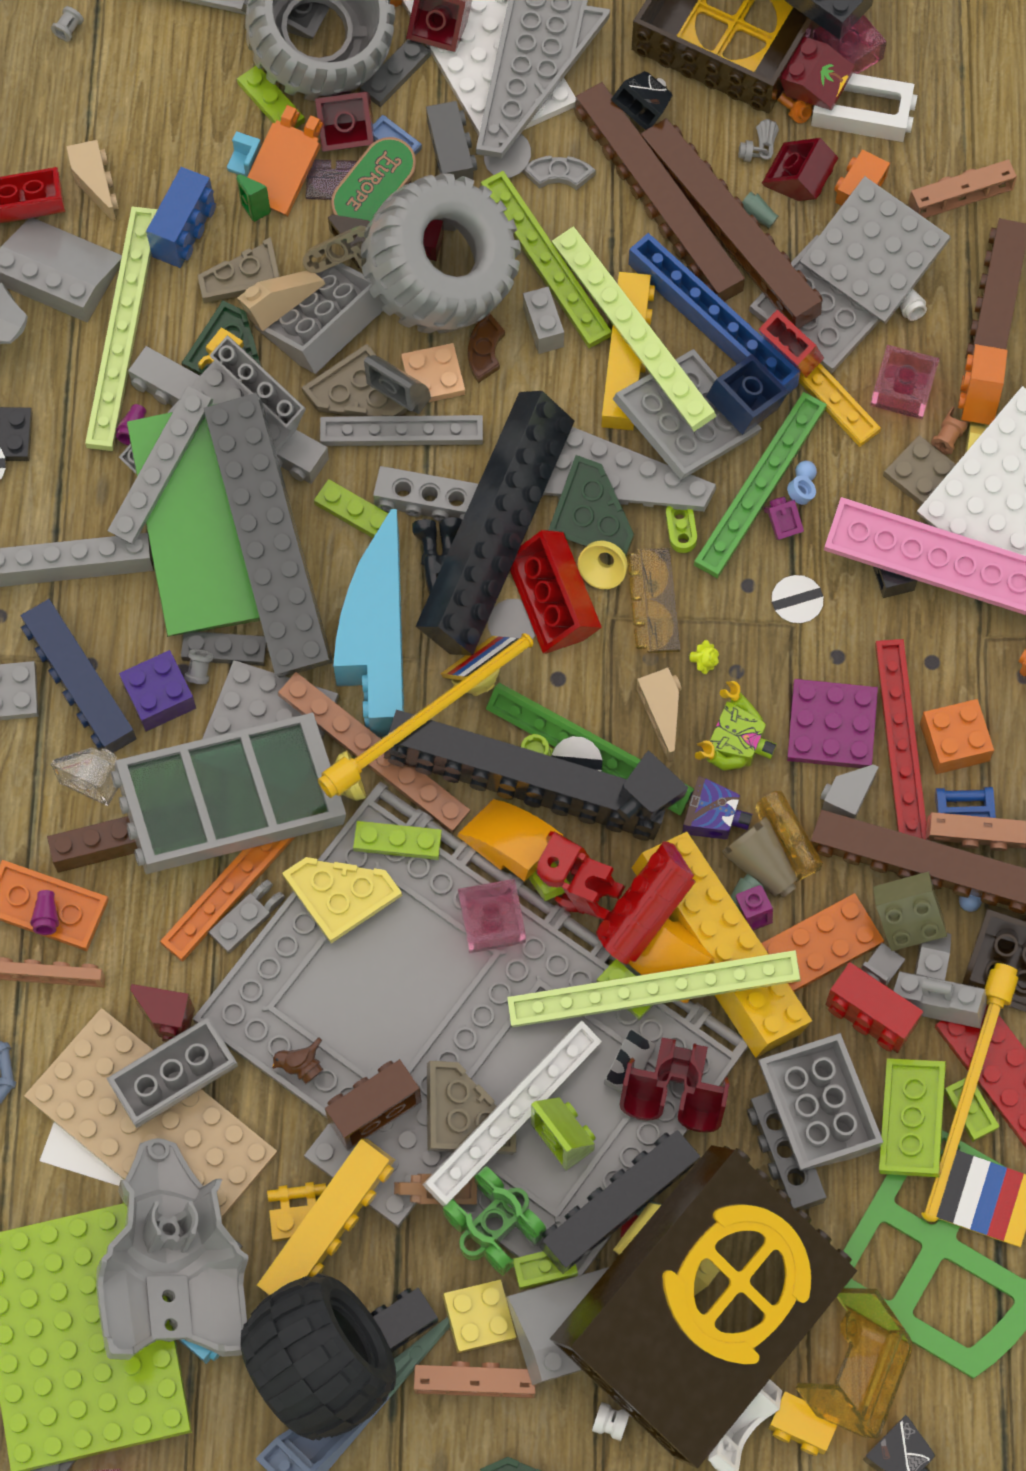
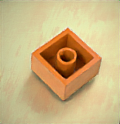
(982, 384)
(956, 736)

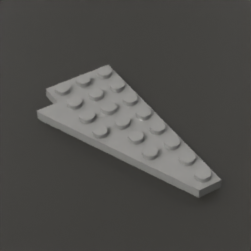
(533, 56)

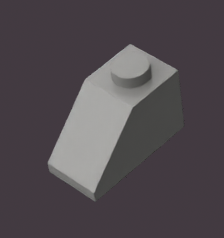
(848, 791)
(933, 958)

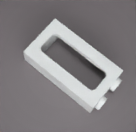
(870, 122)

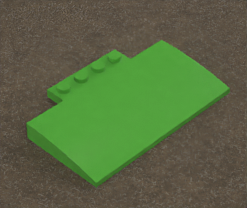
(194, 538)

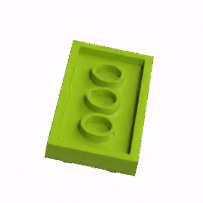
(912, 1117)

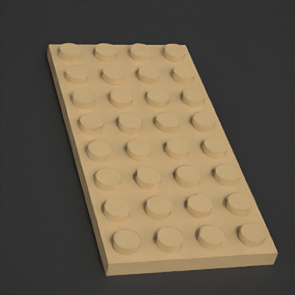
(85, 1106)

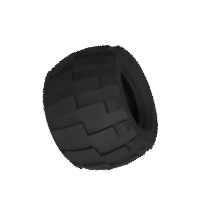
(318, 1357)

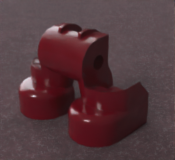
(646, 1091)

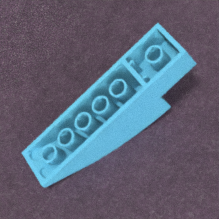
(371, 630)

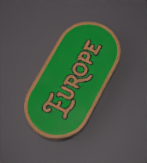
(374, 177)

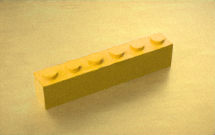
(623, 364)
(330, 1216)

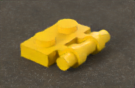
(287, 1219)

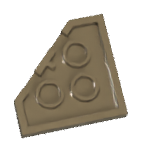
(346, 391)
(456, 1107)

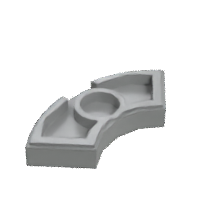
(559, 170)

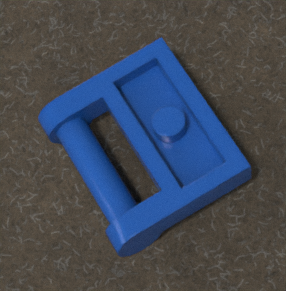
(985, 795)

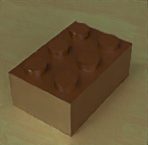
(373, 1103)

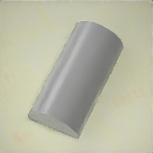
(172, 1072)

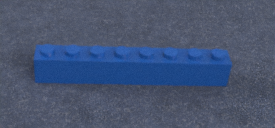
(708, 310)

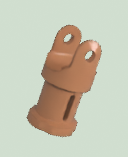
(950, 432)

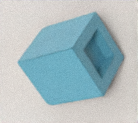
(245, 152)

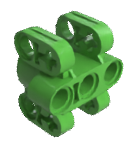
(512, 1217)

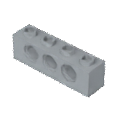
(420, 485)

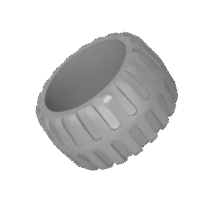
(365, 46)
(407, 278)

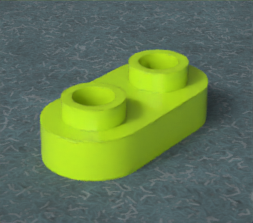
(681, 529)

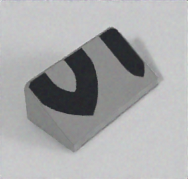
(632, 1046)

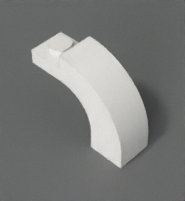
(728, 1451)

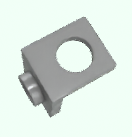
(883, 964)

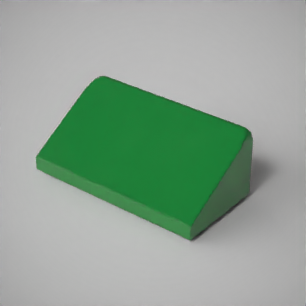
(253, 197)

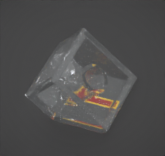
(88, 773)

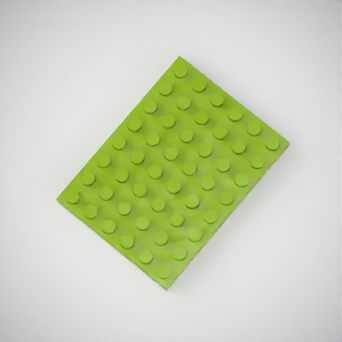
(55, 1379)

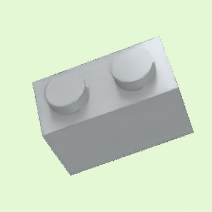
(543, 320)

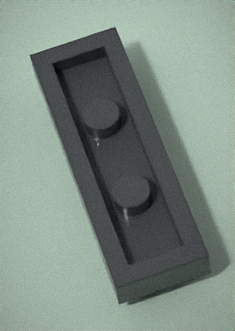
(396, 71)
(227, 647)

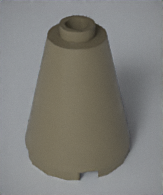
(762, 857)

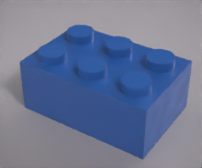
(181, 217)

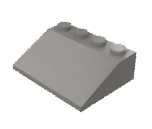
(57, 268)
(326, 319)
(821, 1103)
(539, 1315)

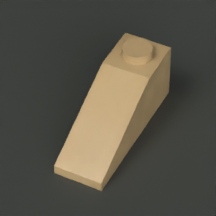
(277, 296)
(660, 699)

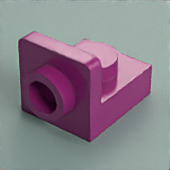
(784, 517)
(755, 907)

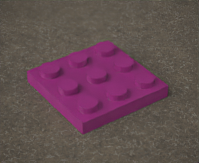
(832, 723)

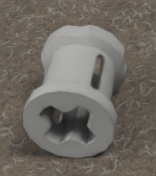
(67, 23)
(198, 666)

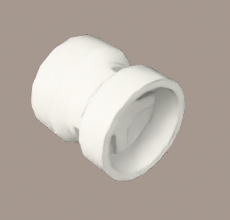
(610, 1421)

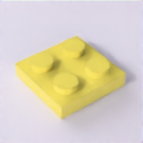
(479, 1316)

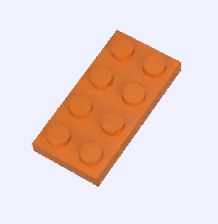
(77, 907)
(827, 940)

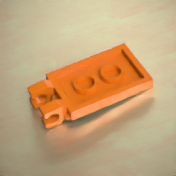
(286, 159)

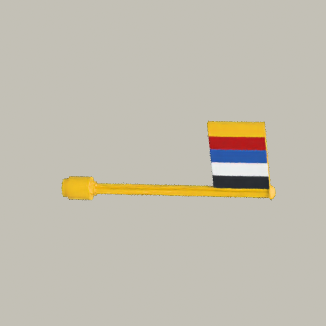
(470, 669)
(968, 1188)

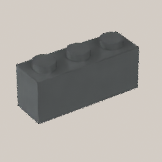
(450, 141)

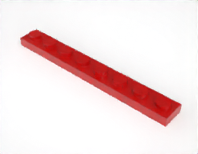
(901, 737)

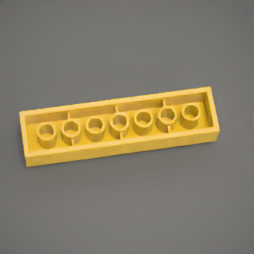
(761, 1015)

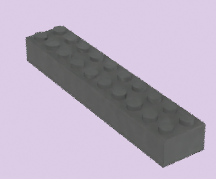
(268, 535)

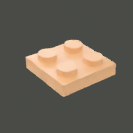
(436, 369)

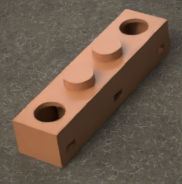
(972, 185)
(976, 831)
(461, 1380)

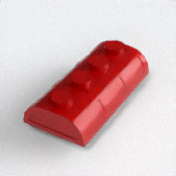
(646, 904)

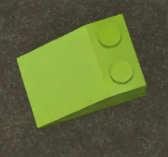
(561, 1131)

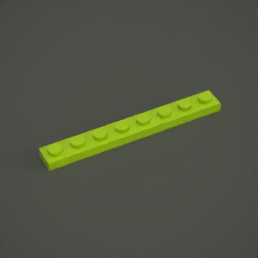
(549, 263)

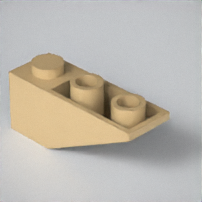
(90, 176)

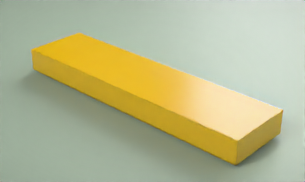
(840, 405)

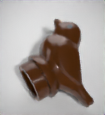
(299, 1062)

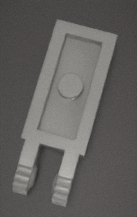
(245, 918)

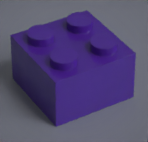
(157, 690)

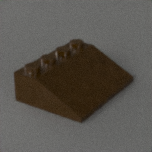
(999, 941)

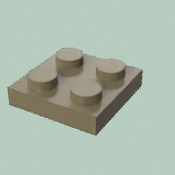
(919, 470)

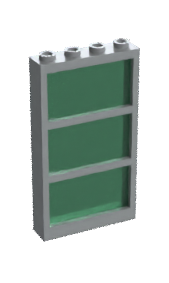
(226, 793)

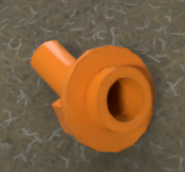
(799, 110)

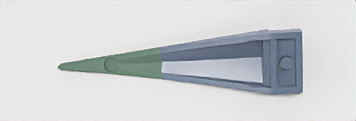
(298, 1453)

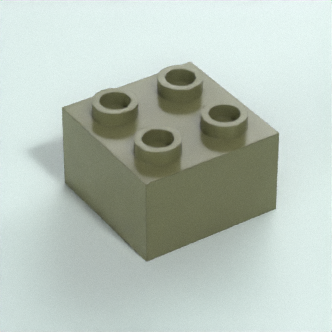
(909, 911)

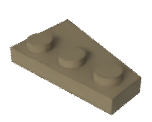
(234, 277)

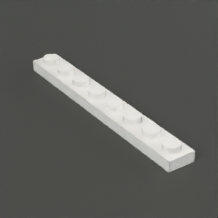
(511, 1113)

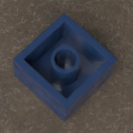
(747, 394)

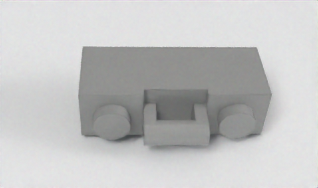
(943, 999)

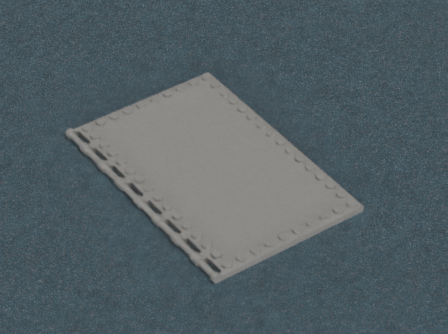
(419, 996)

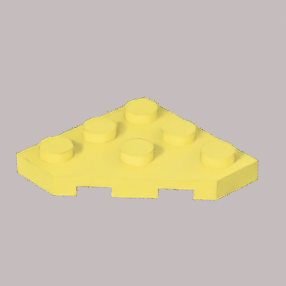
(340, 893)

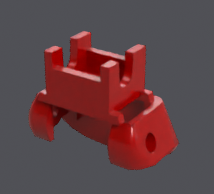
(590, 878)

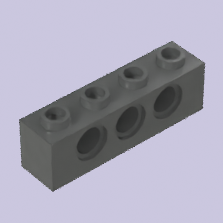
(803, 1196)

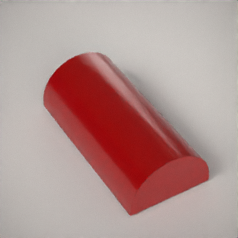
(31, 195)

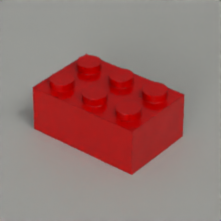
(873, 1008)

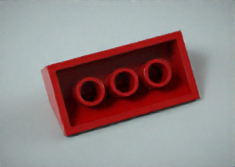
(553, 592)

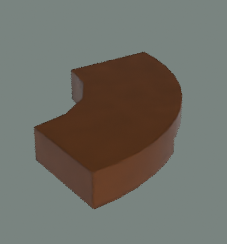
(482, 348)

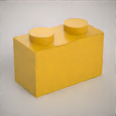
(799, 1423)

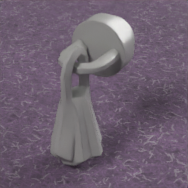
(767, 132)

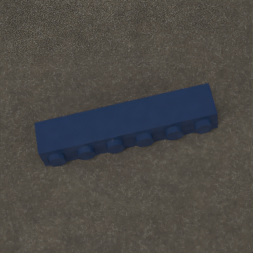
(78, 677)

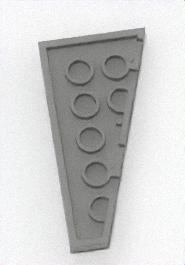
(631, 475)

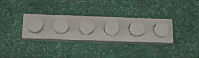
(401, 430)
(160, 465)

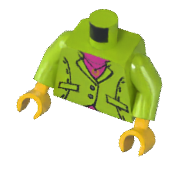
(737, 734)

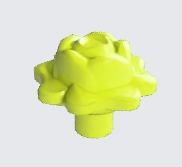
(705, 657)

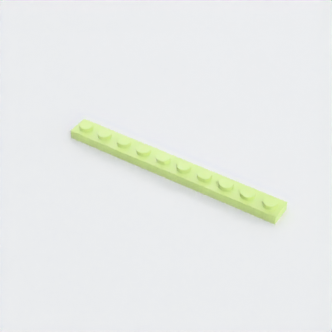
(634, 329)
(121, 332)
(654, 988)

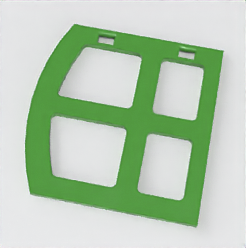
(940, 1243)

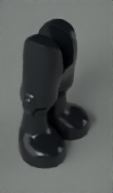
(426, 532)

